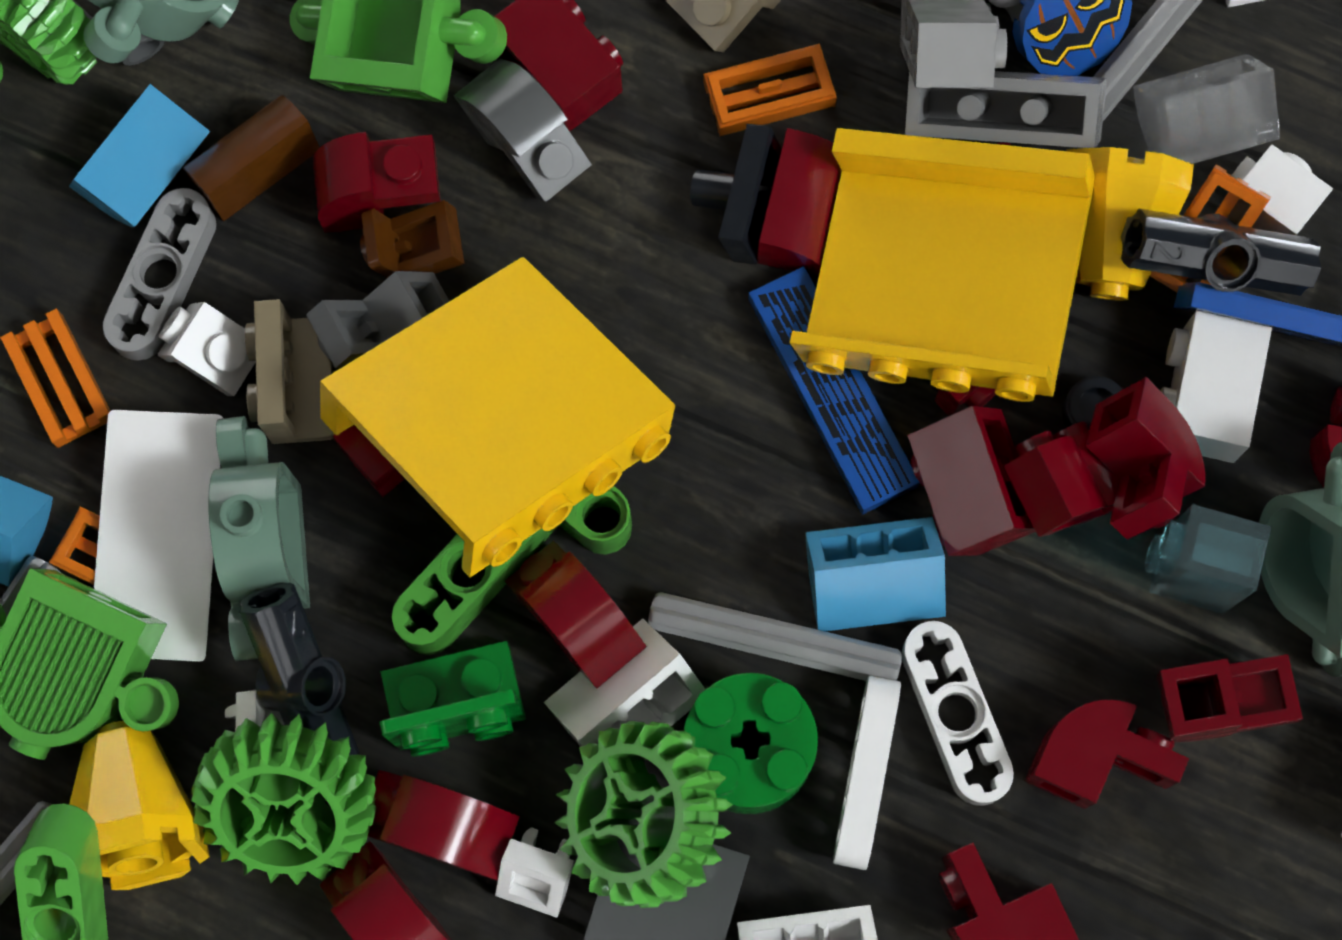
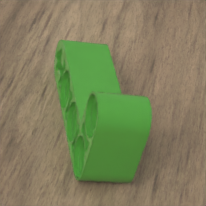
(472, 600)
(61, 878)

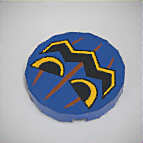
(1069, 34)

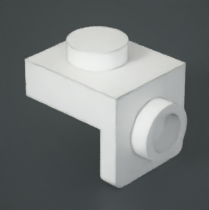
(207, 346)

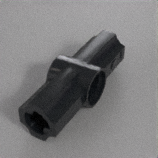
(1189, 245)
(292, 669)

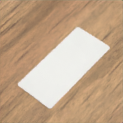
(156, 523)

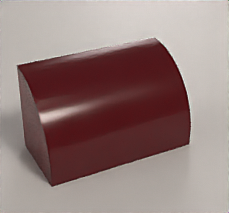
(800, 204)

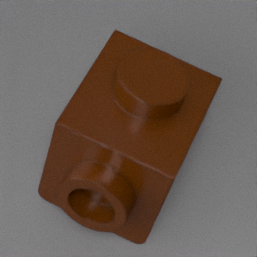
(413, 241)

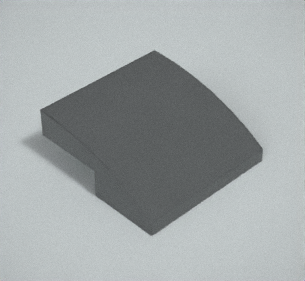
(699, 916)

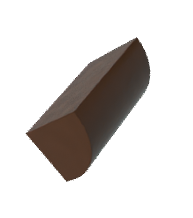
(252, 157)

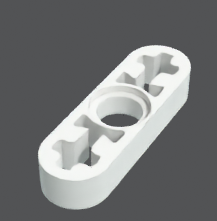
(989, 753)
(867, 773)

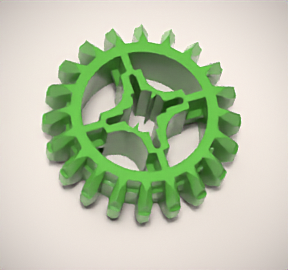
(47, 37)
(267, 794)
(673, 829)

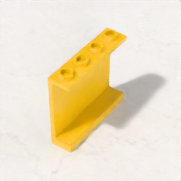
(949, 263)
(502, 410)

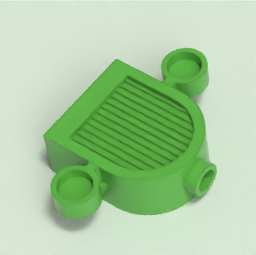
(394, 44)
(76, 665)

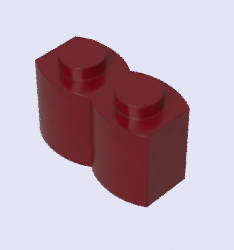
(1061, 480)

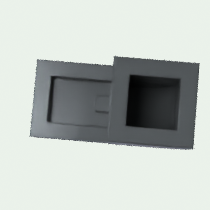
(526, 124)
(356, 326)

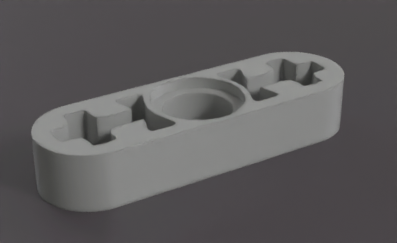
(193, 240)

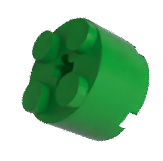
(775, 715)

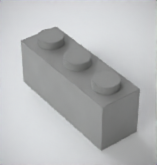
(951, 43)
(1017, 110)

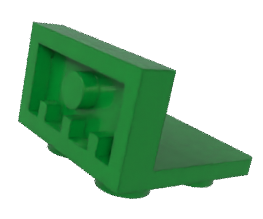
(451, 698)

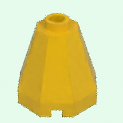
(1119, 190)
(137, 808)

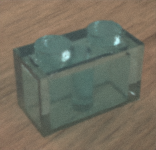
(1207, 559)

